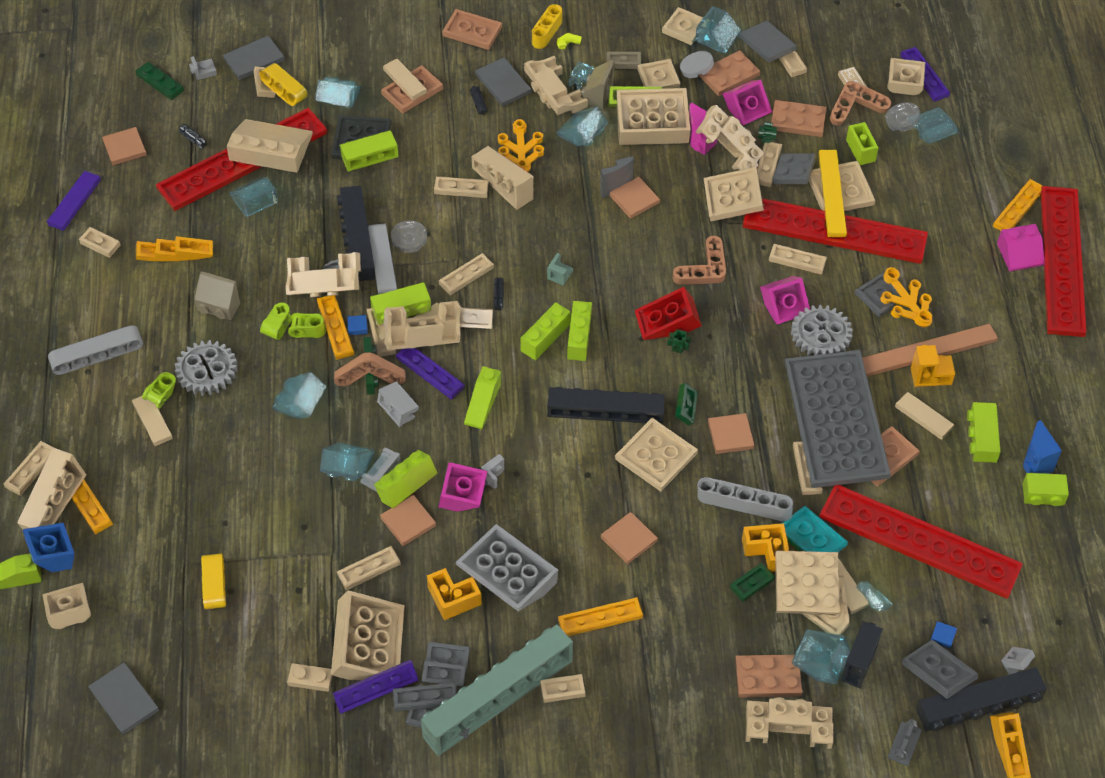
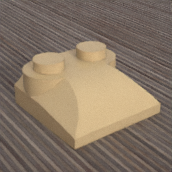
(906, 76)
(66, 606)

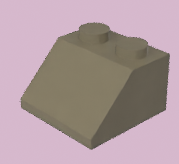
(598, 84)
(217, 296)

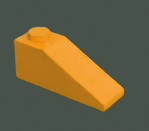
(1011, 744)

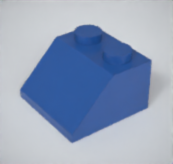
(1041, 452)
(50, 547)

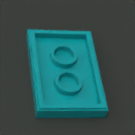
(812, 534)

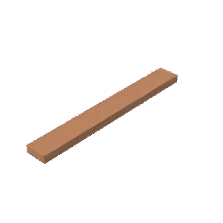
(945, 346)

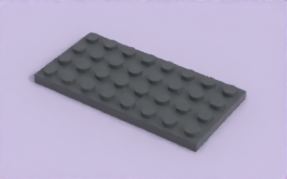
(836, 419)

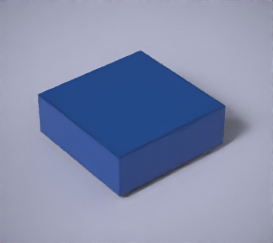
(357, 325)
(943, 634)

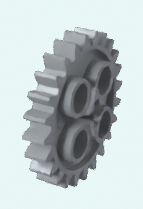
(821, 326)
(221, 360)

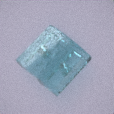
(935, 125)

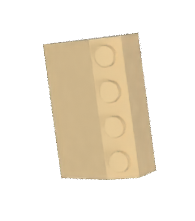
(653, 116)
(268, 145)
(366, 636)

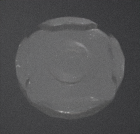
(903, 117)
(409, 236)

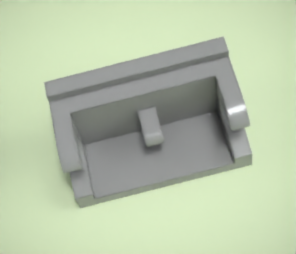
(397, 403)
(386, 463)

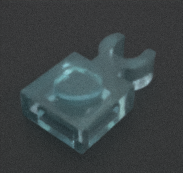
(580, 74)
(875, 597)

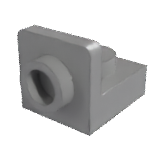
(202, 69)
(494, 469)
(1017, 659)

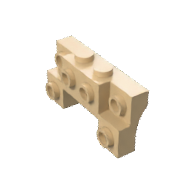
(551, 89)
(732, 136)
(329, 281)
(422, 331)
(789, 717)

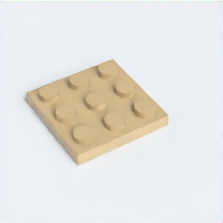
(854, 187)
(733, 194)
(656, 454)
(807, 582)

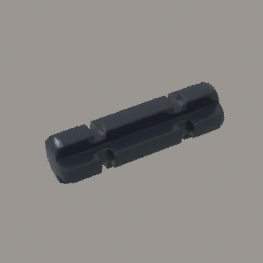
(478, 100)
(192, 136)
(498, 293)

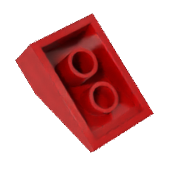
(667, 315)

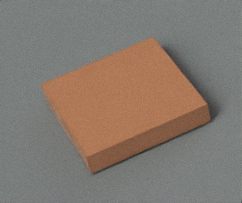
(124, 146)
(634, 197)
(730, 433)
(408, 520)
(629, 537)

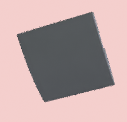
(616, 176)
(445, 664)

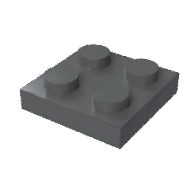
(794, 168)

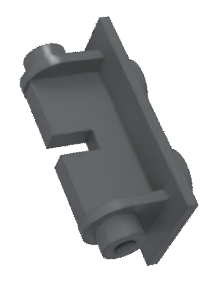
(905, 742)

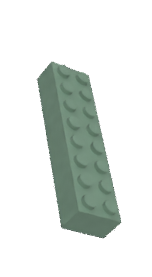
(497, 689)

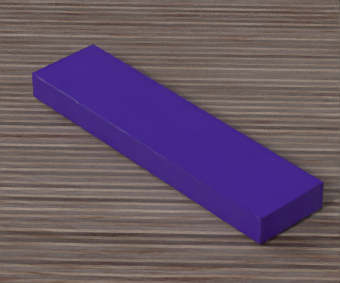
(932, 82)
(73, 200)
(430, 372)
(375, 686)

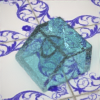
(583, 127)
(254, 196)
(345, 461)
(822, 655)

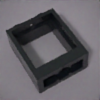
(861, 654)

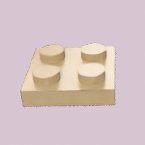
(682, 26)
(659, 74)

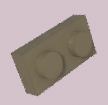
(625, 60)

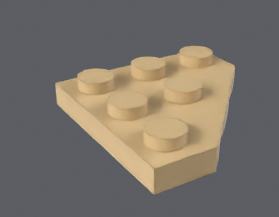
(834, 623)

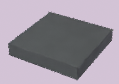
(871, 293)

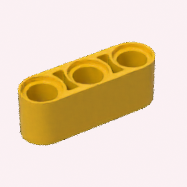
(547, 26)
(283, 84)
(213, 581)

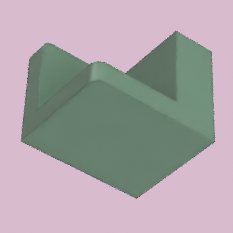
(558, 271)

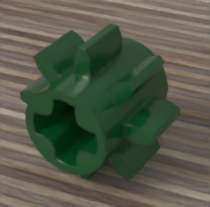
(767, 132)
(679, 341)

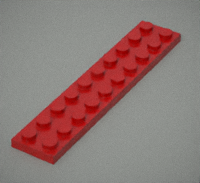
(220, 171)
(861, 234)
(1062, 262)
(921, 541)

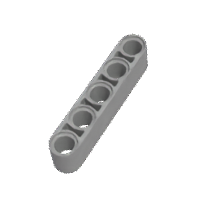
(382, 258)
(95, 350)
(736, 495)

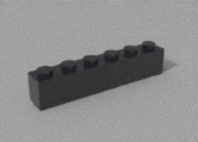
(356, 229)
(605, 405)
(981, 699)

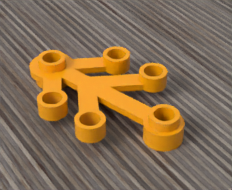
(520, 149)
(921, 316)

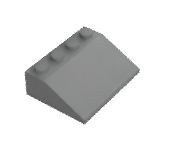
(509, 568)

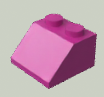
(748, 101)
(698, 141)
(1021, 247)
(785, 298)
(462, 488)

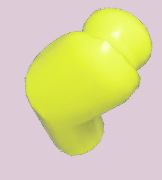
(564, 40)

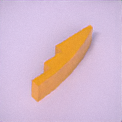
(178, 250)

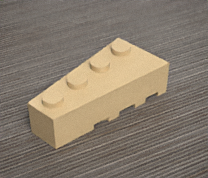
(504, 176)
(52, 490)

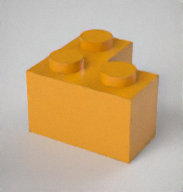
(930, 368)
(765, 541)
(453, 598)

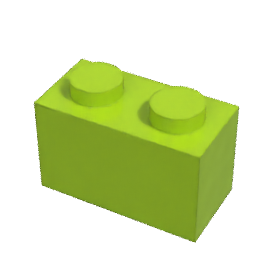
(862, 143)
(1045, 489)

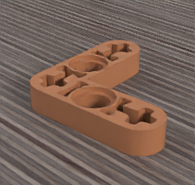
(852, 96)
(708, 270)
(366, 364)

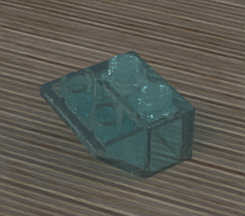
(717, 30)
(335, 92)
(299, 395)

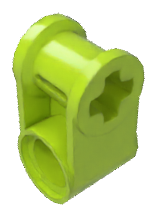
(276, 321)
(307, 325)
(160, 389)

